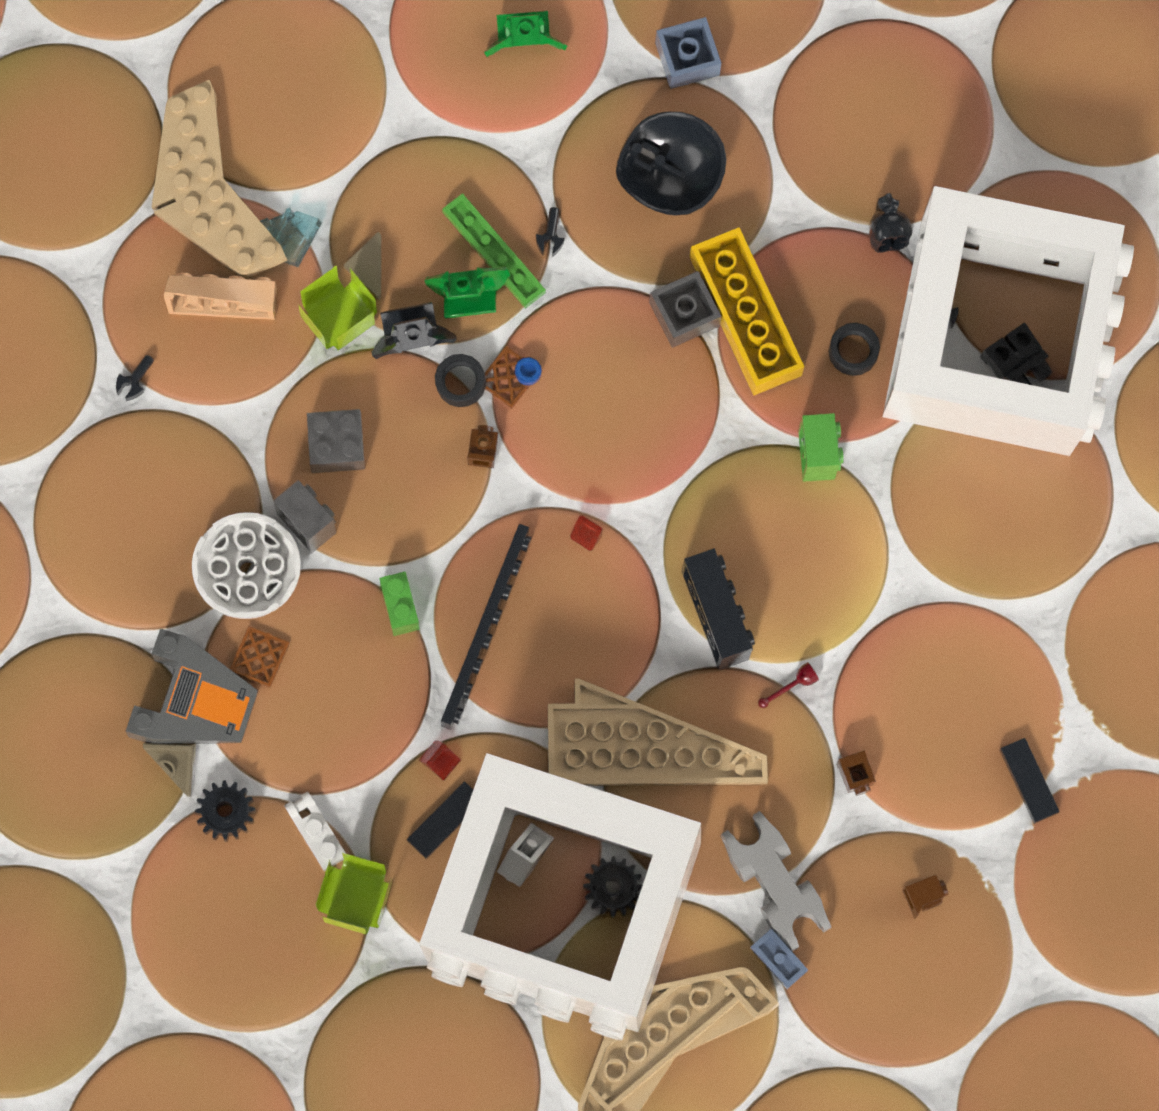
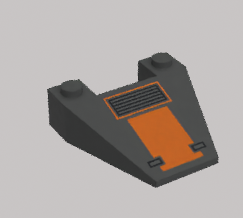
(203, 700)

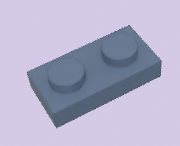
(779, 959)

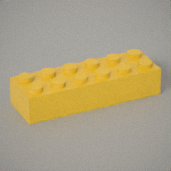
(747, 311)

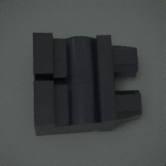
(1017, 356)

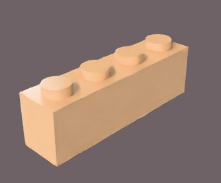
(221, 296)

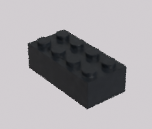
(717, 608)

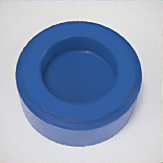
(528, 371)

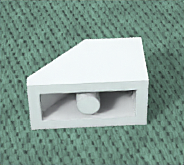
(525, 854)

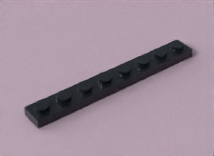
(482, 637)

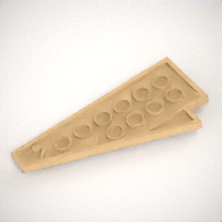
(628, 744)

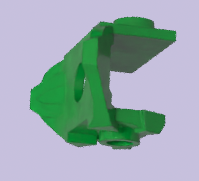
(523, 30)
(468, 291)

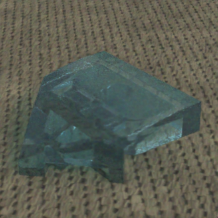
(294, 233)

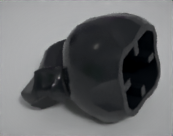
(889, 227)

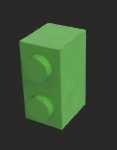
(399, 603)

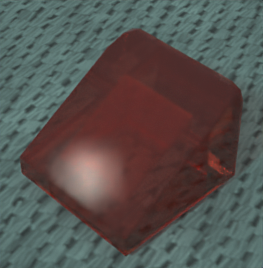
(586, 533)
(440, 759)

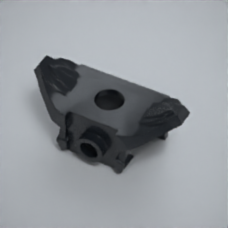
(410, 329)

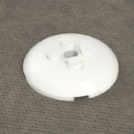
(242, 540)

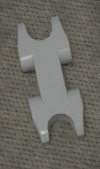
(786, 899)

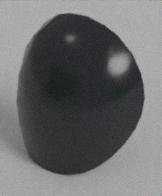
(672, 163)

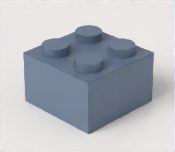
(688, 53)

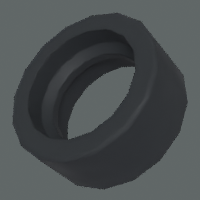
(858, 330)
(455, 361)

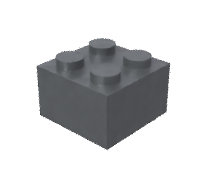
(685, 309)
(335, 441)
(305, 516)

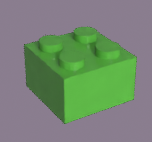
(819, 447)

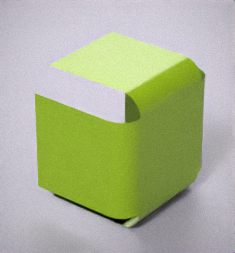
(337, 312)
(354, 894)

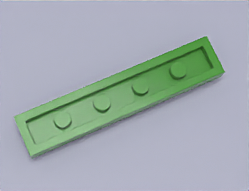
(493, 250)

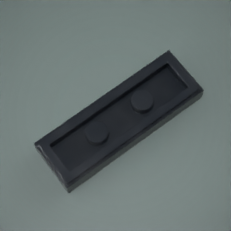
(1029, 780)
(441, 822)

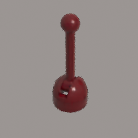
(805, 676)

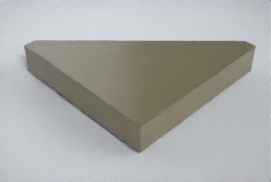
(367, 265)
(175, 761)

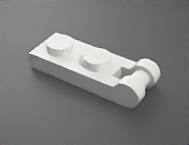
(316, 831)

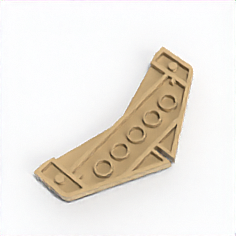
(205, 204)
(675, 1021)

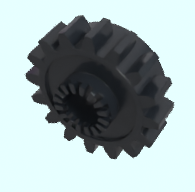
(228, 825)
(615, 872)

